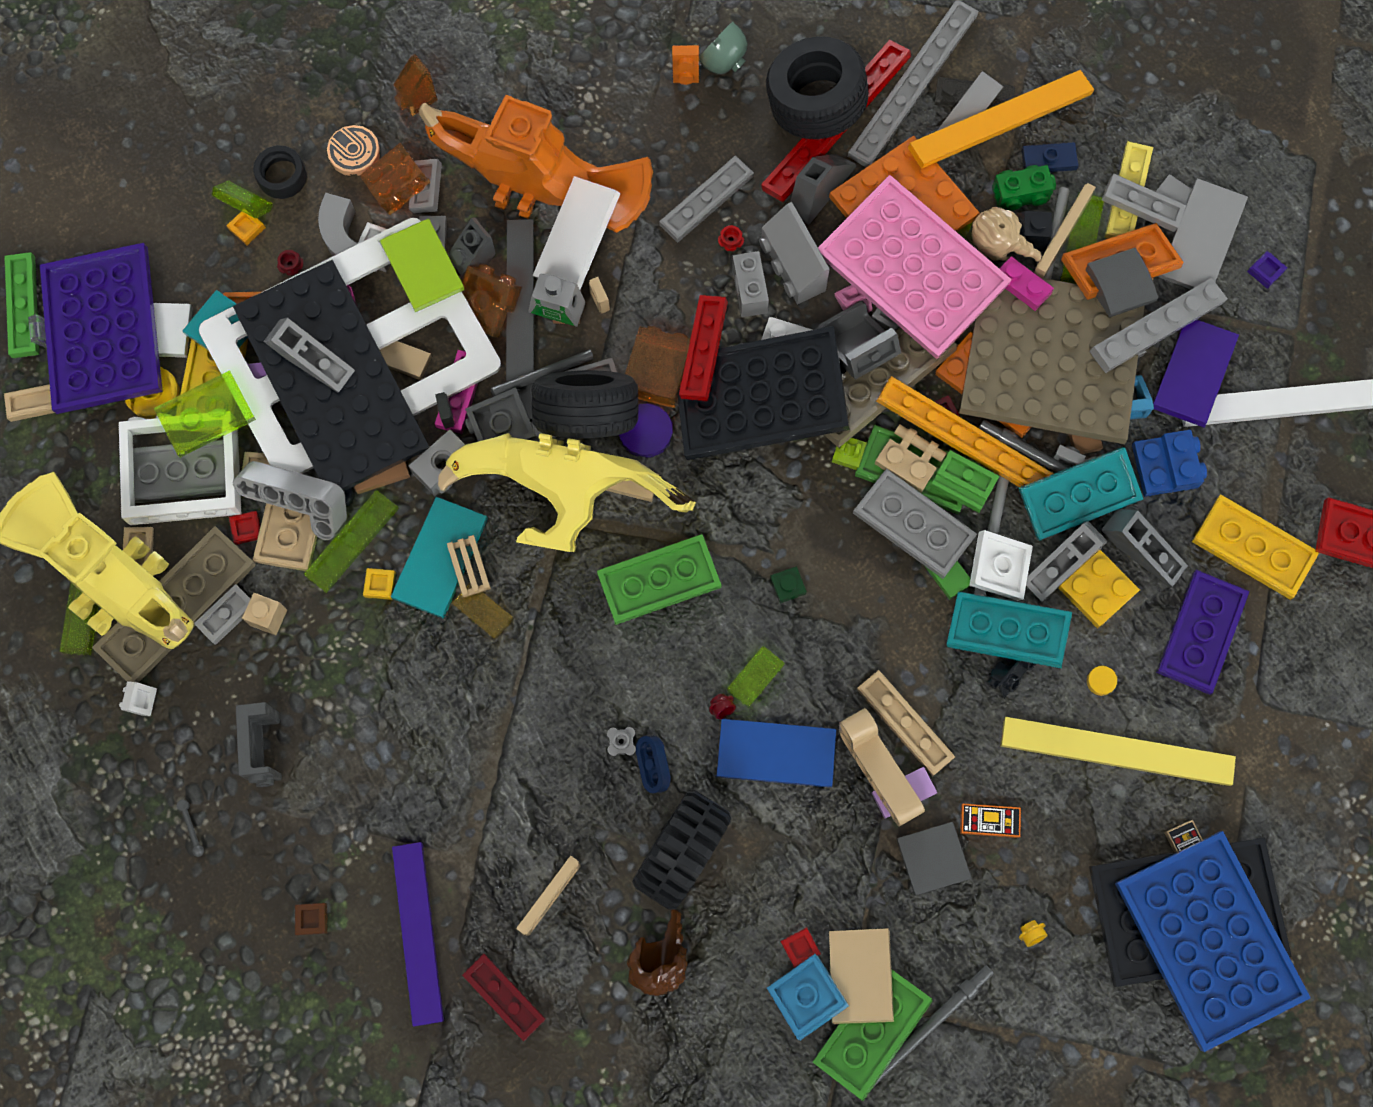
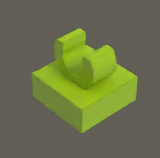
(849, 453)

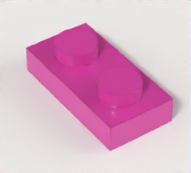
(1026, 284)

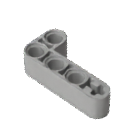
(295, 492)

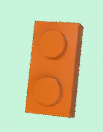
(685, 64)

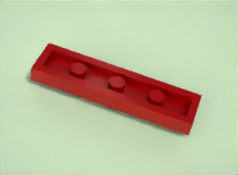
(703, 348)

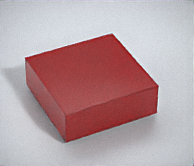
(245, 527)
(800, 947)

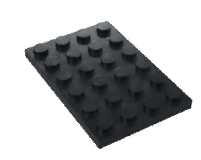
(768, 395)
(1125, 947)

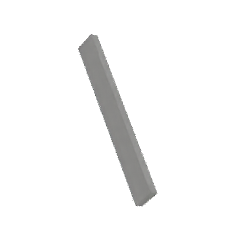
(912, 84)

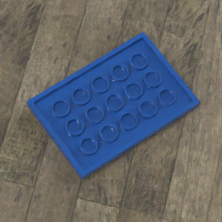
(1212, 941)

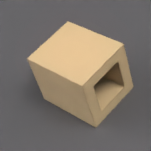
(264, 614)

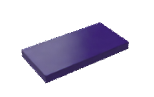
(1195, 372)
(1203, 632)

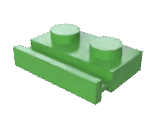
(964, 481)

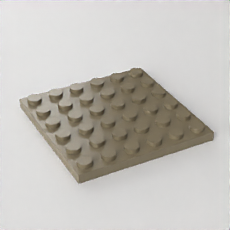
(1040, 370)

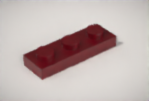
(504, 997)

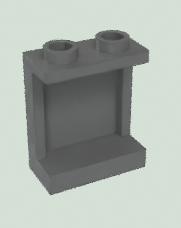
(861, 340)
(250, 743)

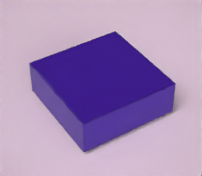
(1267, 269)

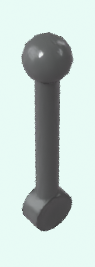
(183, 806)

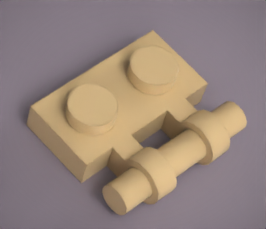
(907, 465)

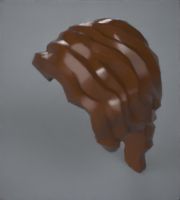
(661, 964)

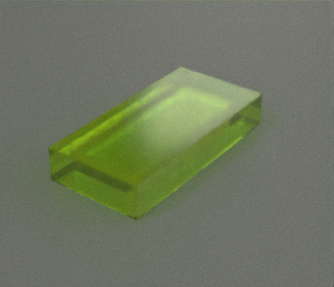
(241, 199)
(755, 676)

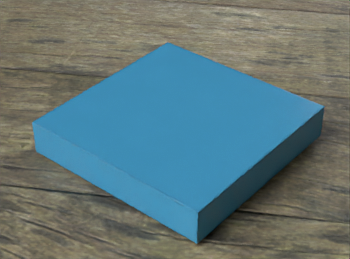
(807, 997)

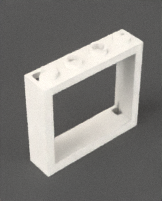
(173, 511)

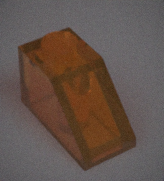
(414, 86)

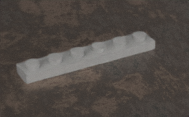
(1158, 325)

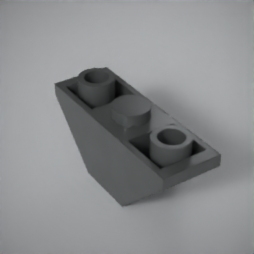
(816, 182)
(471, 248)

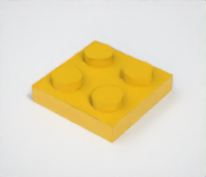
(1098, 589)

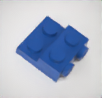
(1169, 463)

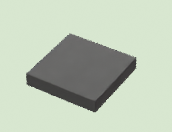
(933, 858)

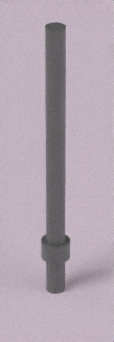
(1007, 438)
(967, 990)

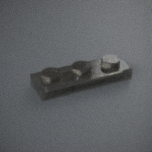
(950, 92)

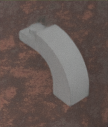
(334, 223)

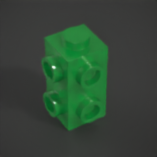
(1023, 187)

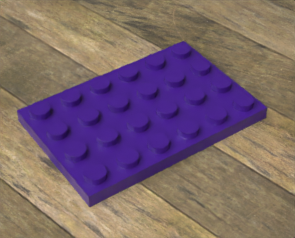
(100, 328)

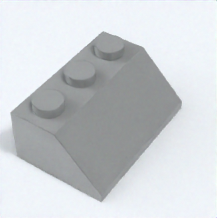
(794, 255)

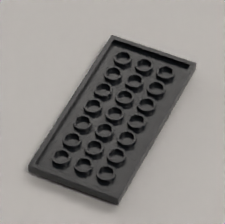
(347, 431)

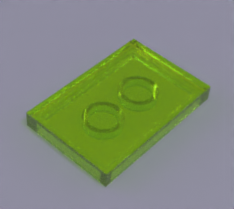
(204, 414)

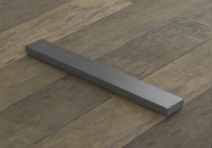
(521, 322)

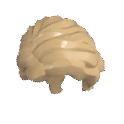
(998, 233)

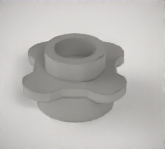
(617, 748)

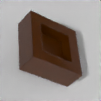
(311, 919)

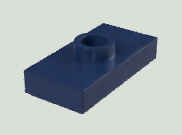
(1057, 156)

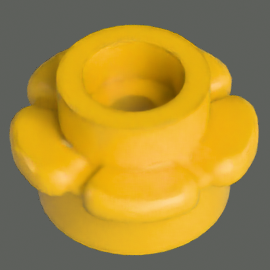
(1032, 933)

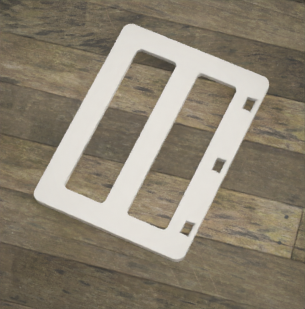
(354, 264)

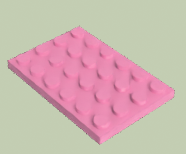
(913, 266)

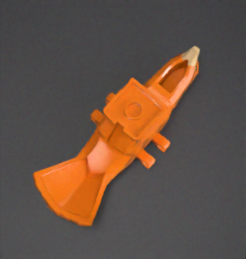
(529, 157)

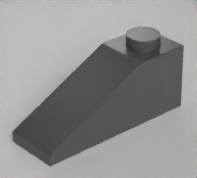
(1144, 545)

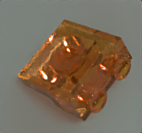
(394, 179)
(490, 296)

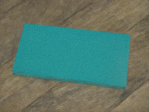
(1080, 493)
(429, 574)
(1009, 629)

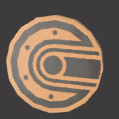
(353, 150)

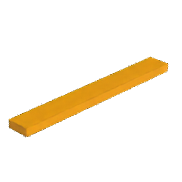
(1000, 119)
(960, 434)

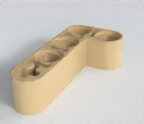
(862, 740)

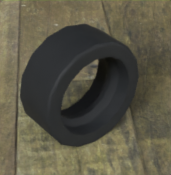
(275, 154)

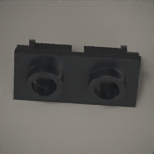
(1008, 677)

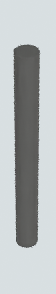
(530, 378)

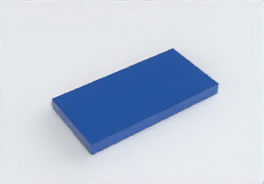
(776, 753)

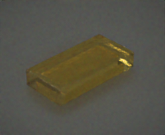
(483, 612)

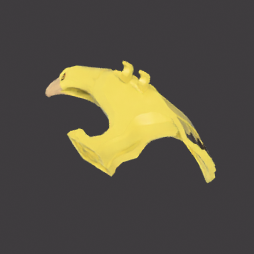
(564, 475)
(46, 525)

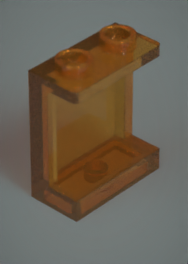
(658, 364)

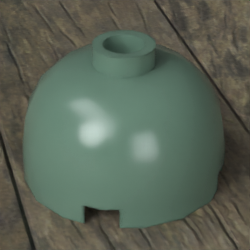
(725, 51)

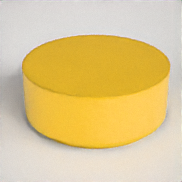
(1101, 680)

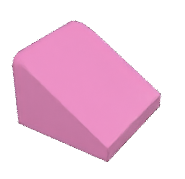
(849, 296)

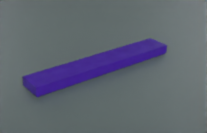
(417, 934)

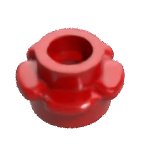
(735, 233)

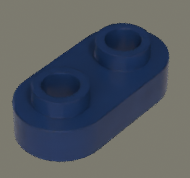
(653, 764)

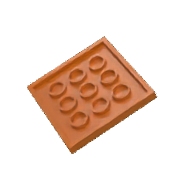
(927, 184)

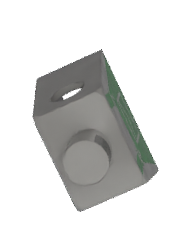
(554, 300)

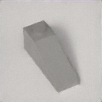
(308, 354)
(1065, 560)

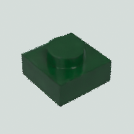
(788, 584)

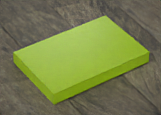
(422, 265)

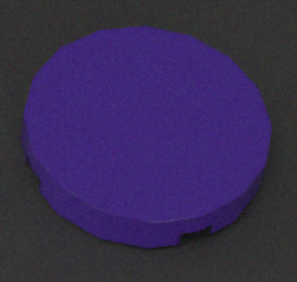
(650, 434)

